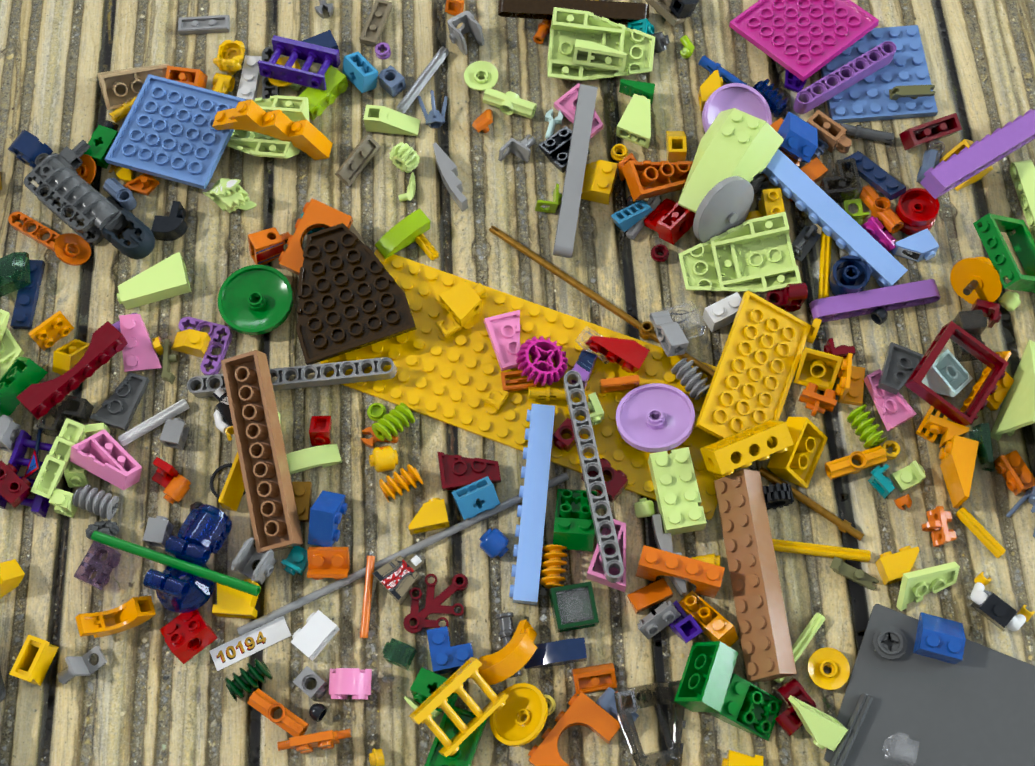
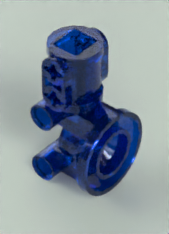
(197, 539)

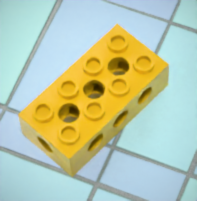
(746, 447)

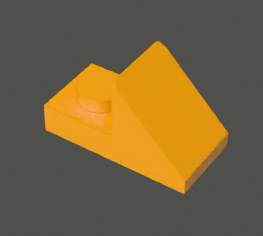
(947, 428)

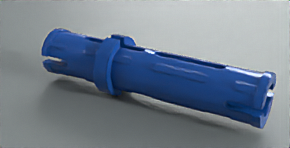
(711, 66)

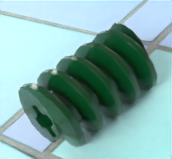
(248, 678)

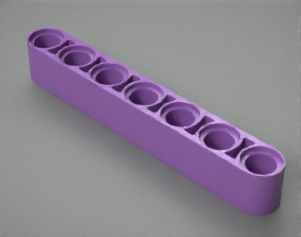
(844, 77)
(867, 301)

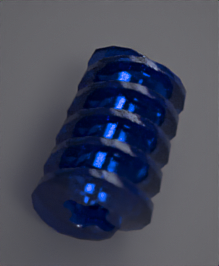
(775, 102)

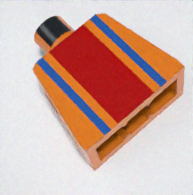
(266, 245)

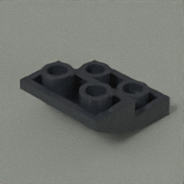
(557, 148)

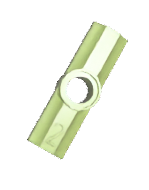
(509, 103)

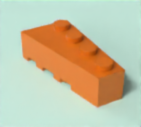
(655, 178)

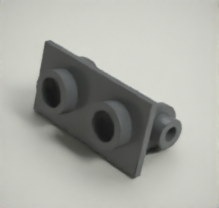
(805, 241)

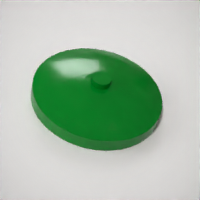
(255, 299)

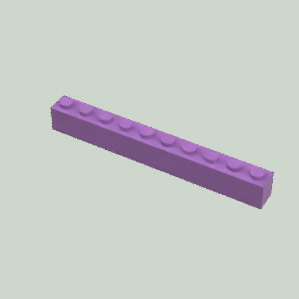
(980, 155)

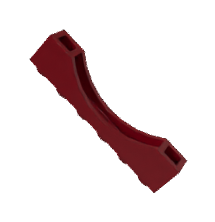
(43, 396)

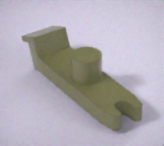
(911, 91)
(167, 359)
(853, 574)

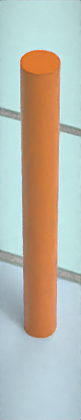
(367, 597)

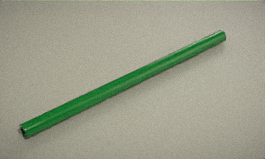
(176, 563)

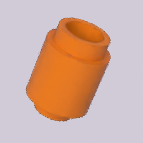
(176, 489)

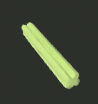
(805, 637)

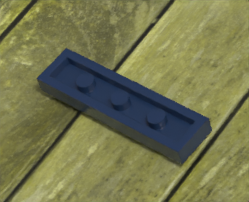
(877, 177)
(27, 297)

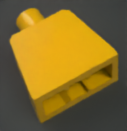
(462, 301)

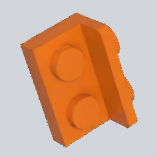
(1015, 472)
(328, 562)

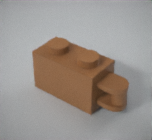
(830, 132)

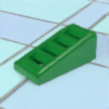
(631, 87)

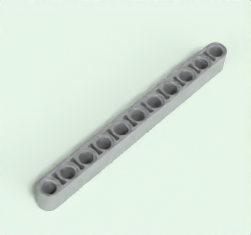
(575, 171)
(208, 381)
(593, 483)

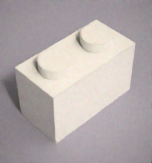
(722, 312)
(314, 634)

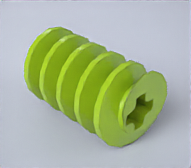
(392, 422)
(865, 428)

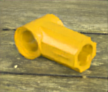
(223, 83)

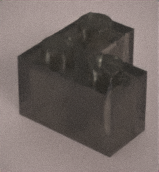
(844, 183)
(974, 323)
(70, 407)

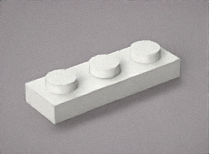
(249, 78)

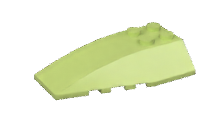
(577, 24)
(266, 146)
(731, 147)
(743, 258)

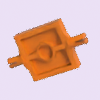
(306, 743)

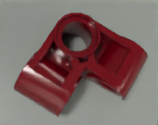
(790, 297)
(789, 719)

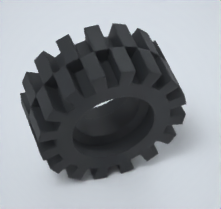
(778, 495)

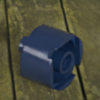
(28, 147)
(849, 275)

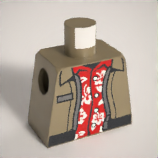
(399, 577)

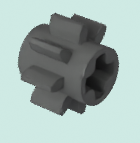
(660, 42)

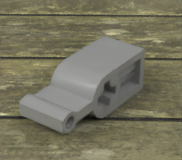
(669, 333)

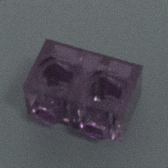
(93, 563)

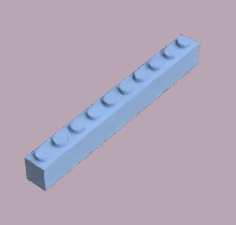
(833, 219)
(533, 505)

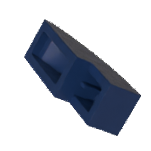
(558, 653)

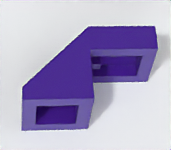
(685, 626)

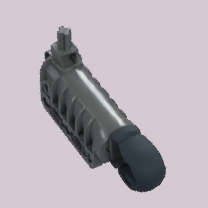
(59, 179)

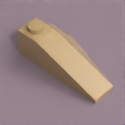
(125, 84)

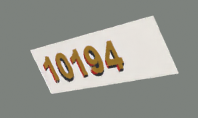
(250, 643)

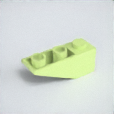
(389, 121)

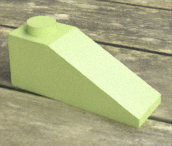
(598, 55)
(822, 727)

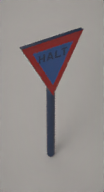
(34, 465)

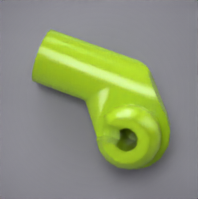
(688, 47)

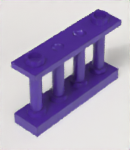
(304, 51)
(39, 504)

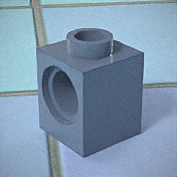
(396, 85)

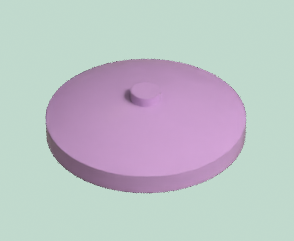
(735, 96)
(655, 417)

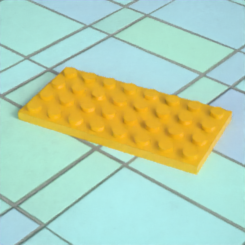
(753, 368)

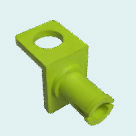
(553, 205)
(860, 215)

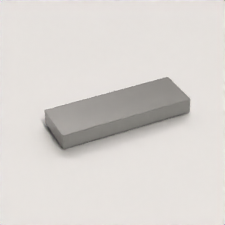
(204, 24)

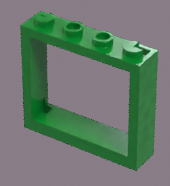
(989, 231)

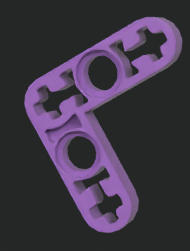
(215, 330)

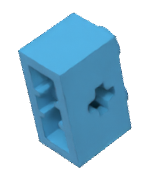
(360, 72)
(467, 495)

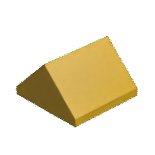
(817, 368)

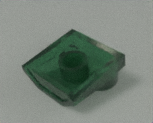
(14, 272)
(984, 453)

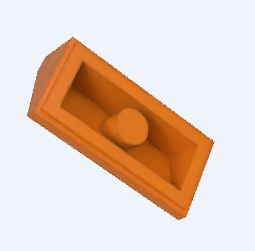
(650, 595)
(594, 678)

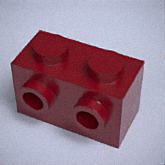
(13, 487)

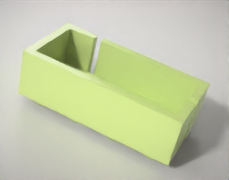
(677, 491)

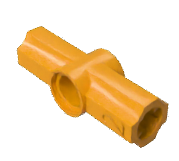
(866, 458)

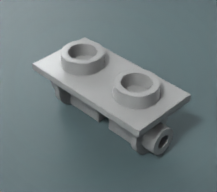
(652, 624)

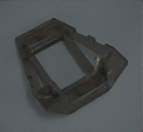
(655, 695)

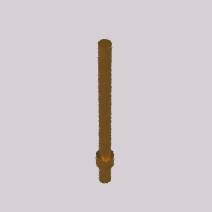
(844, 526)

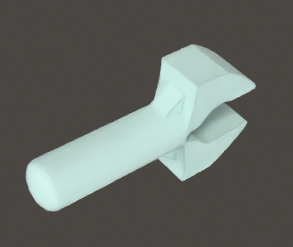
(552, 122)

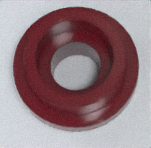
(659, 249)

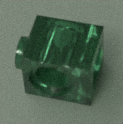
(399, 653)

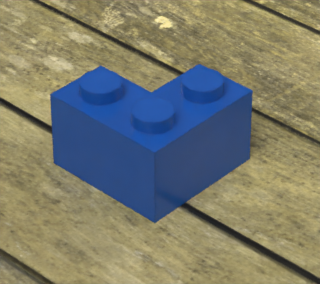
(325, 517)
(443, 655)

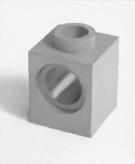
(174, 433)
(157, 531)
(305, 677)

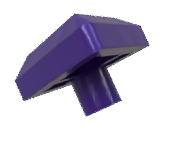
(792, 82)

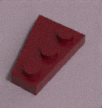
(462, 471)

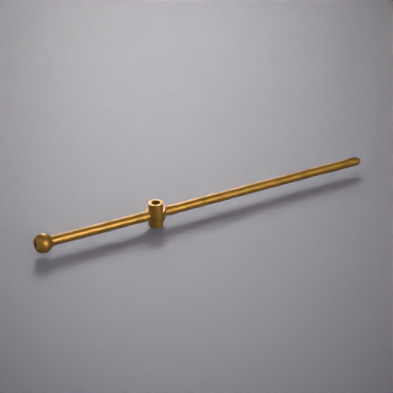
(645, 329)

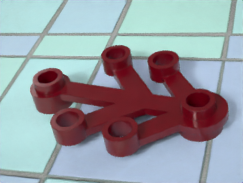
(432, 605)

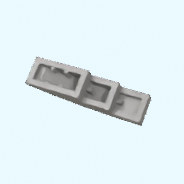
(449, 175)
(664, 542)

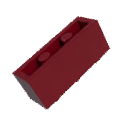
(930, 131)

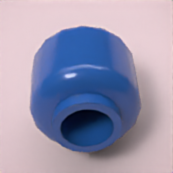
(494, 543)

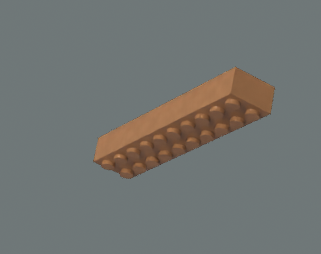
(261, 452)
(754, 577)

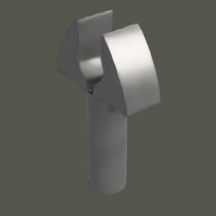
(323, 5)

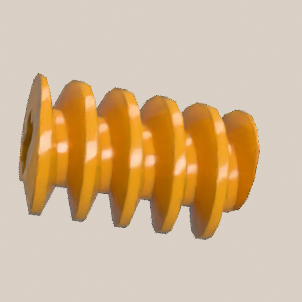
(400, 482)
(552, 566)

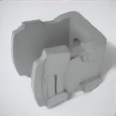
(469, 25)
(248, 556)

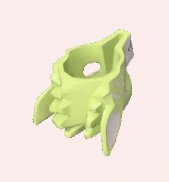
(229, 195)

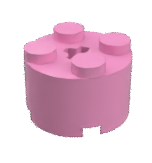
(350, 682)

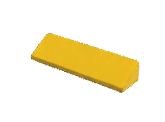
(233, 487)

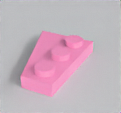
(567, 106)
(505, 337)
(139, 351)
(891, 407)

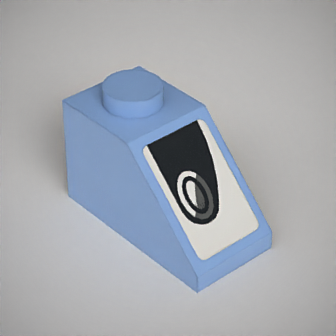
(917, 246)

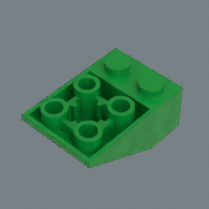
(573, 520)
(749, 708)

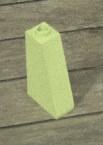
(156, 283)

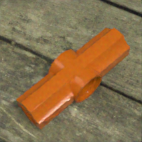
(881, 209)
(267, 706)

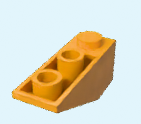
(710, 621)

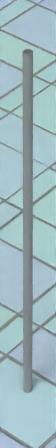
(404, 553)

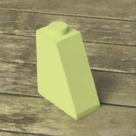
(636, 122)

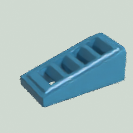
(631, 215)

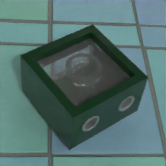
(573, 607)

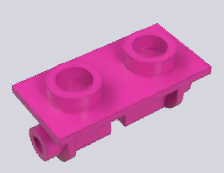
(875, 228)

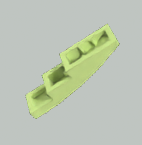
(58, 458)

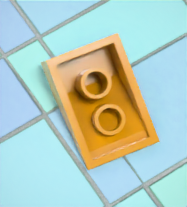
(957, 467)

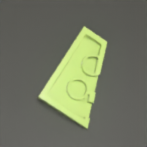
(927, 580)

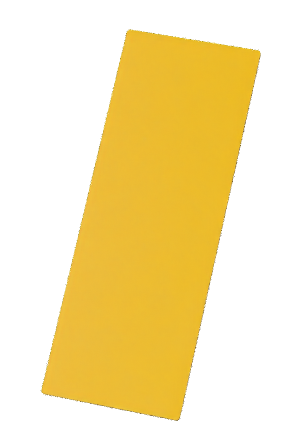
(455, 373)

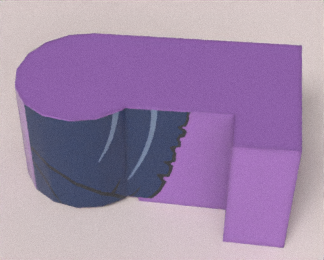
(584, 366)

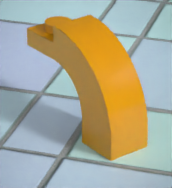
(116, 620)
(510, 658)

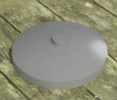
(723, 208)

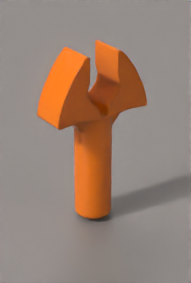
(370, 442)

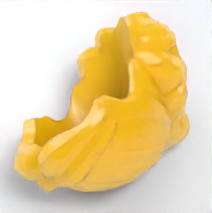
(230, 56)

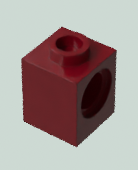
(561, 443)

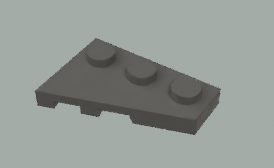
(898, 367)
(122, 405)

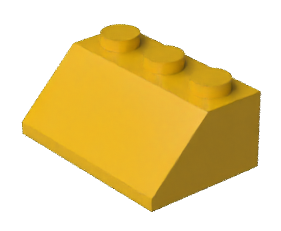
(800, 459)

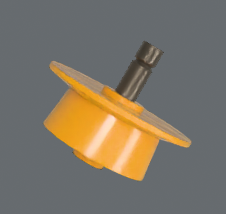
(976, 279)

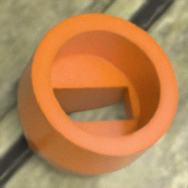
(901, 501)

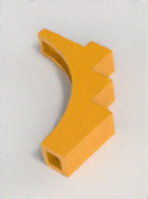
(275, 123)

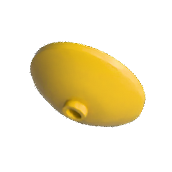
(509, 723)

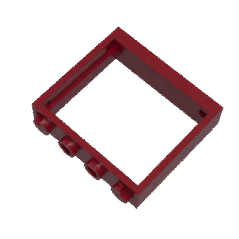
(978, 350)

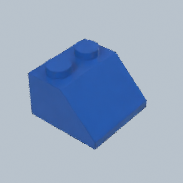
(799, 138)
(939, 639)

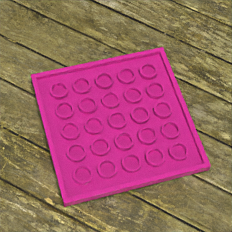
(803, 32)

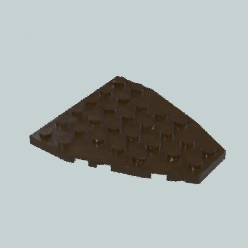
(346, 297)

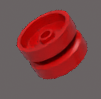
(917, 210)

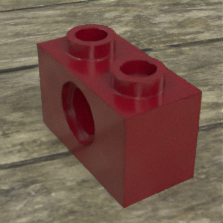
(616, 484)

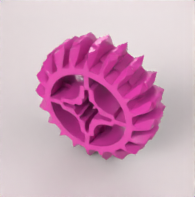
(543, 370)

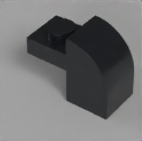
(683, 8)
(170, 227)

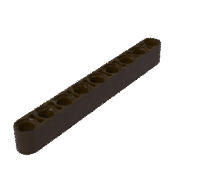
(543, 9)

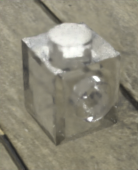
(901, 748)

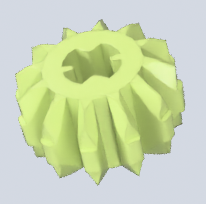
(404, 157)

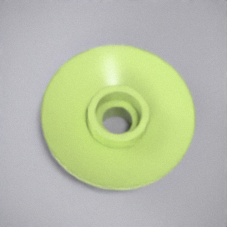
(481, 70)

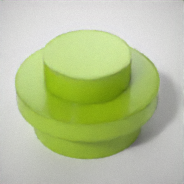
(376, 411)

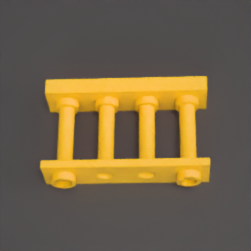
(438, 699)

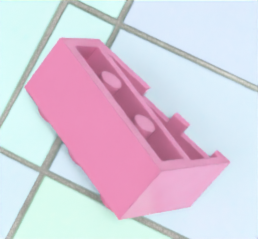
(106, 459)
(595, 570)

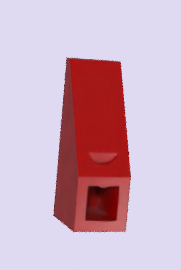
(621, 351)

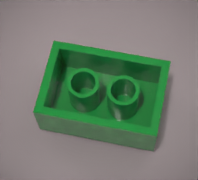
(706, 677)

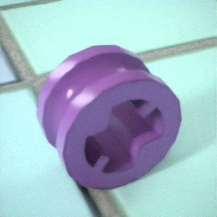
(386, 54)

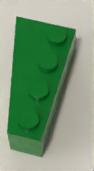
(16, 380)

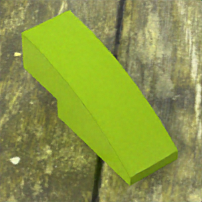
(403, 233)

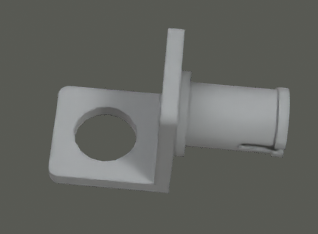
(520, 149)
(81, 665)

